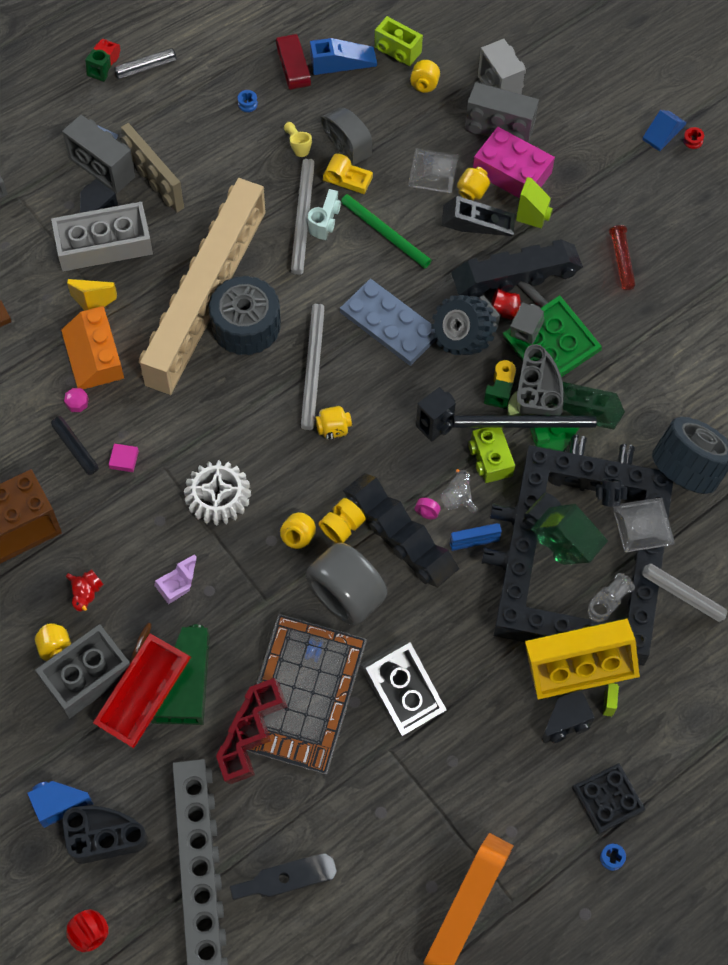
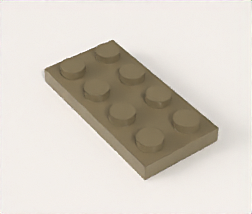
(153, 168)

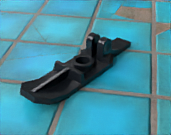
(299, 873)

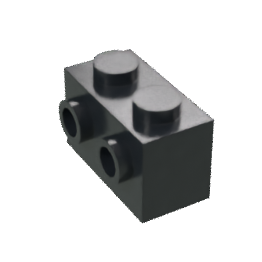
(435, 414)

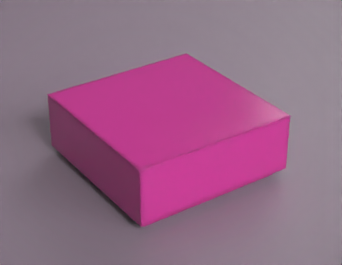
(123, 457)

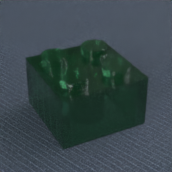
(569, 534)

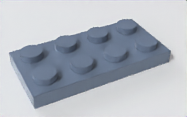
(389, 321)

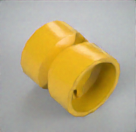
(338, 525)

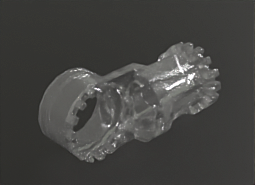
(610, 597)

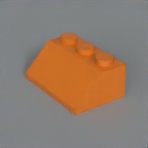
(92, 349)

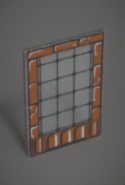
(317, 680)

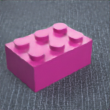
(511, 161)

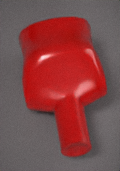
(506, 304)

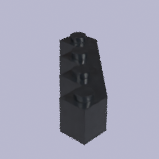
(507, 270)
(406, 537)

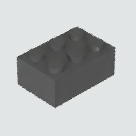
(495, 107)
(99, 153)
(83, 671)

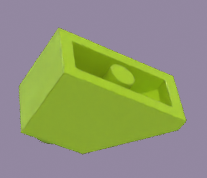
(533, 205)

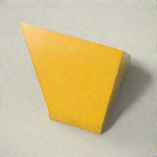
(92, 293)

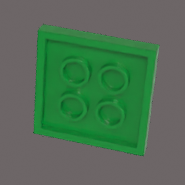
(561, 336)

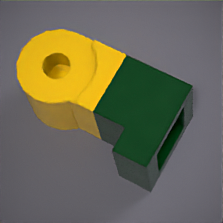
(503, 377)

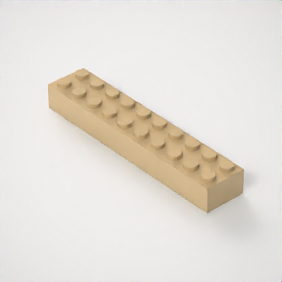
(189, 308)

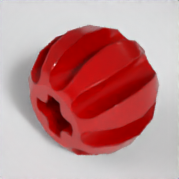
(87, 930)

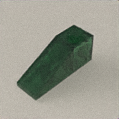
(593, 402)

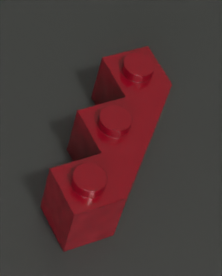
(249, 730)

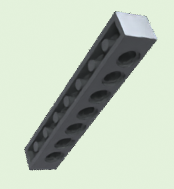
(186, 775)

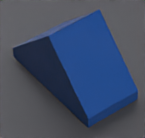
(663, 129)

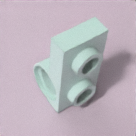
(324, 216)

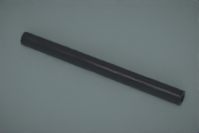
(524, 421)

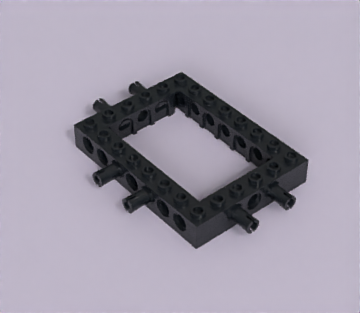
(583, 472)

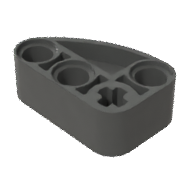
(348, 134)
(545, 390)

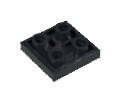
(608, 798)

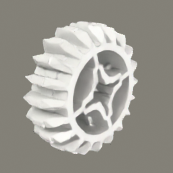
(198, 489)

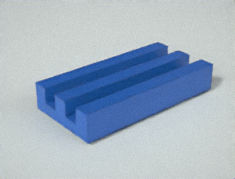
(475, 536)

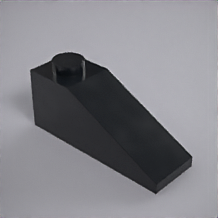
(476, 217)

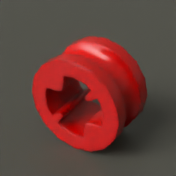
(693, 144)

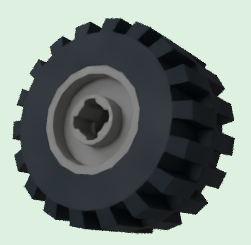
(463, 325)

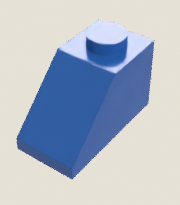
(54, 799)

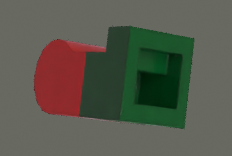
(101, 59)

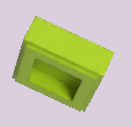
(610, 699)

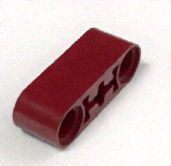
(293, 61)

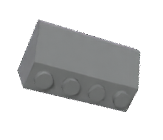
(101, 236)

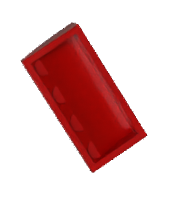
(141, 690)

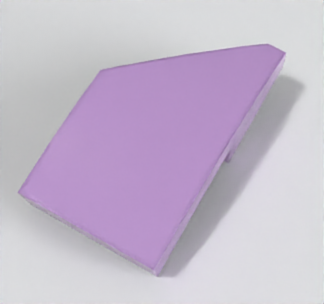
(178, 581)

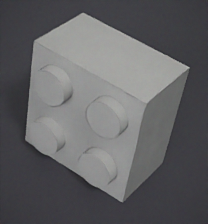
(501, 67)

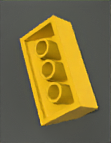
(583, 658)

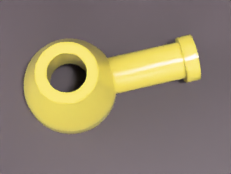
(299, 141)

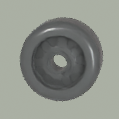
(346, 583)

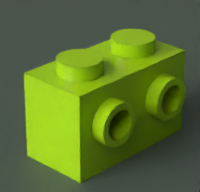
(398, 41)
(492, 454)

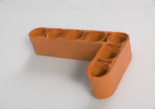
(469, 901)

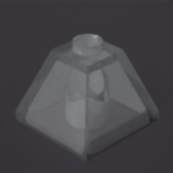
(433, 170)
(643, 524)

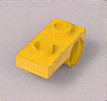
(346, 175)

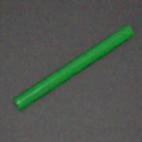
(386, 231)

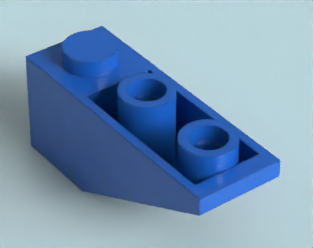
(339, 55)

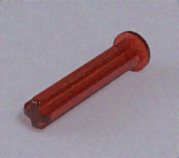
(623, 257)

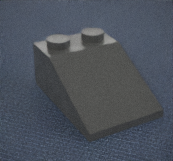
(403, 686)

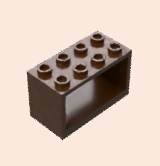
(24, 516)

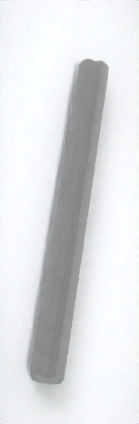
(303, 208)
(312, 367)

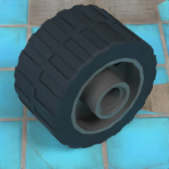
(245, 315)
(692, 455)

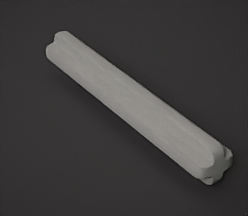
(684, 592)

